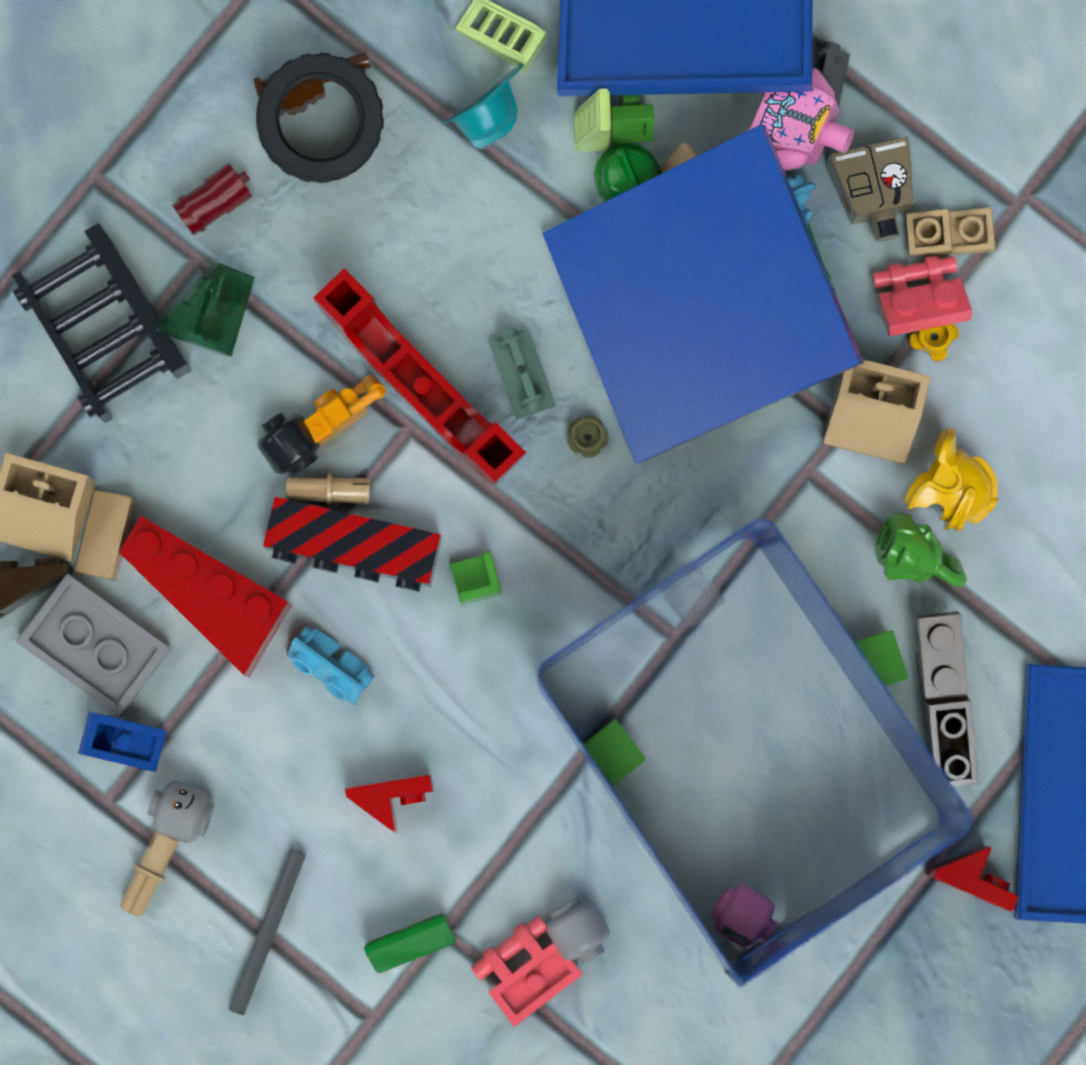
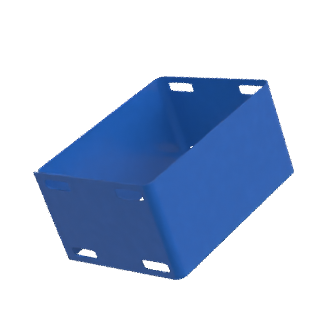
(954, 815)

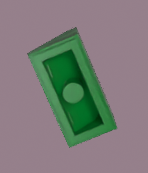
(409, 943)

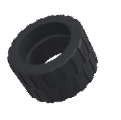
(349, 77)

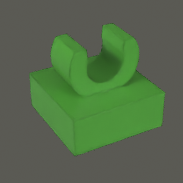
(632, 121)

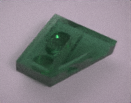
(211, 310)

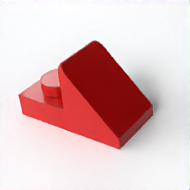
(377, 798)
(964, 874)

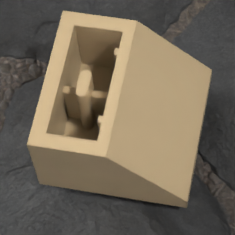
(877, 411)
(42, 506)

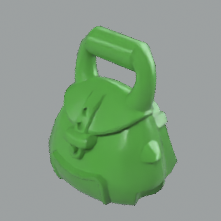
(914, 552)

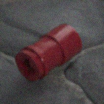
(212, 199)

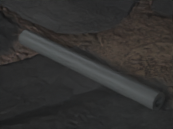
(267, 931)

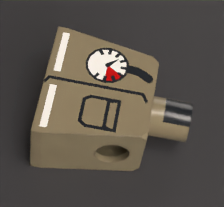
(874, 184)

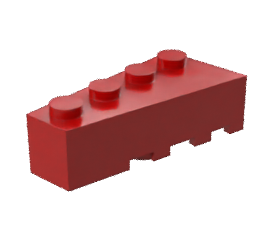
(214, 598)

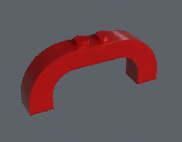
(364, 326)

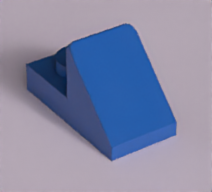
(122, 741)

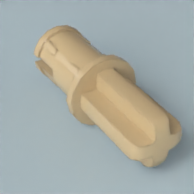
(329, 490)
(148, 874)

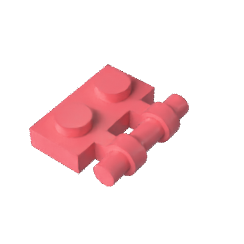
(925, 305)
(534, 981)

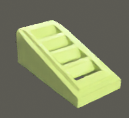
(535, 34)
(593, 123)

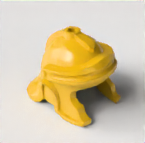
(957, 482)

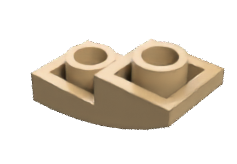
(951, 232)

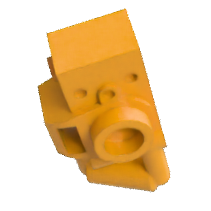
(340, 410)

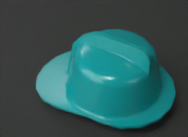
(490, 115)

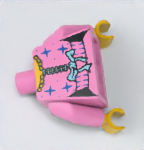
(803, 123)

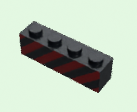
(352, 542)

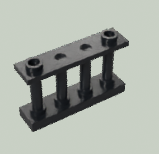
(119, 288)

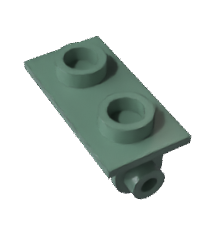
(522, 373)

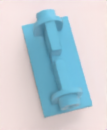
(313, 655)

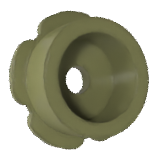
(588, 425)

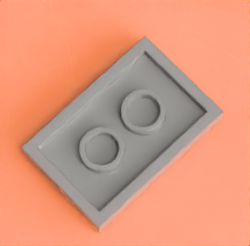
(94, 645)

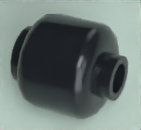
(287, 444)

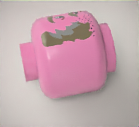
(744, 916)

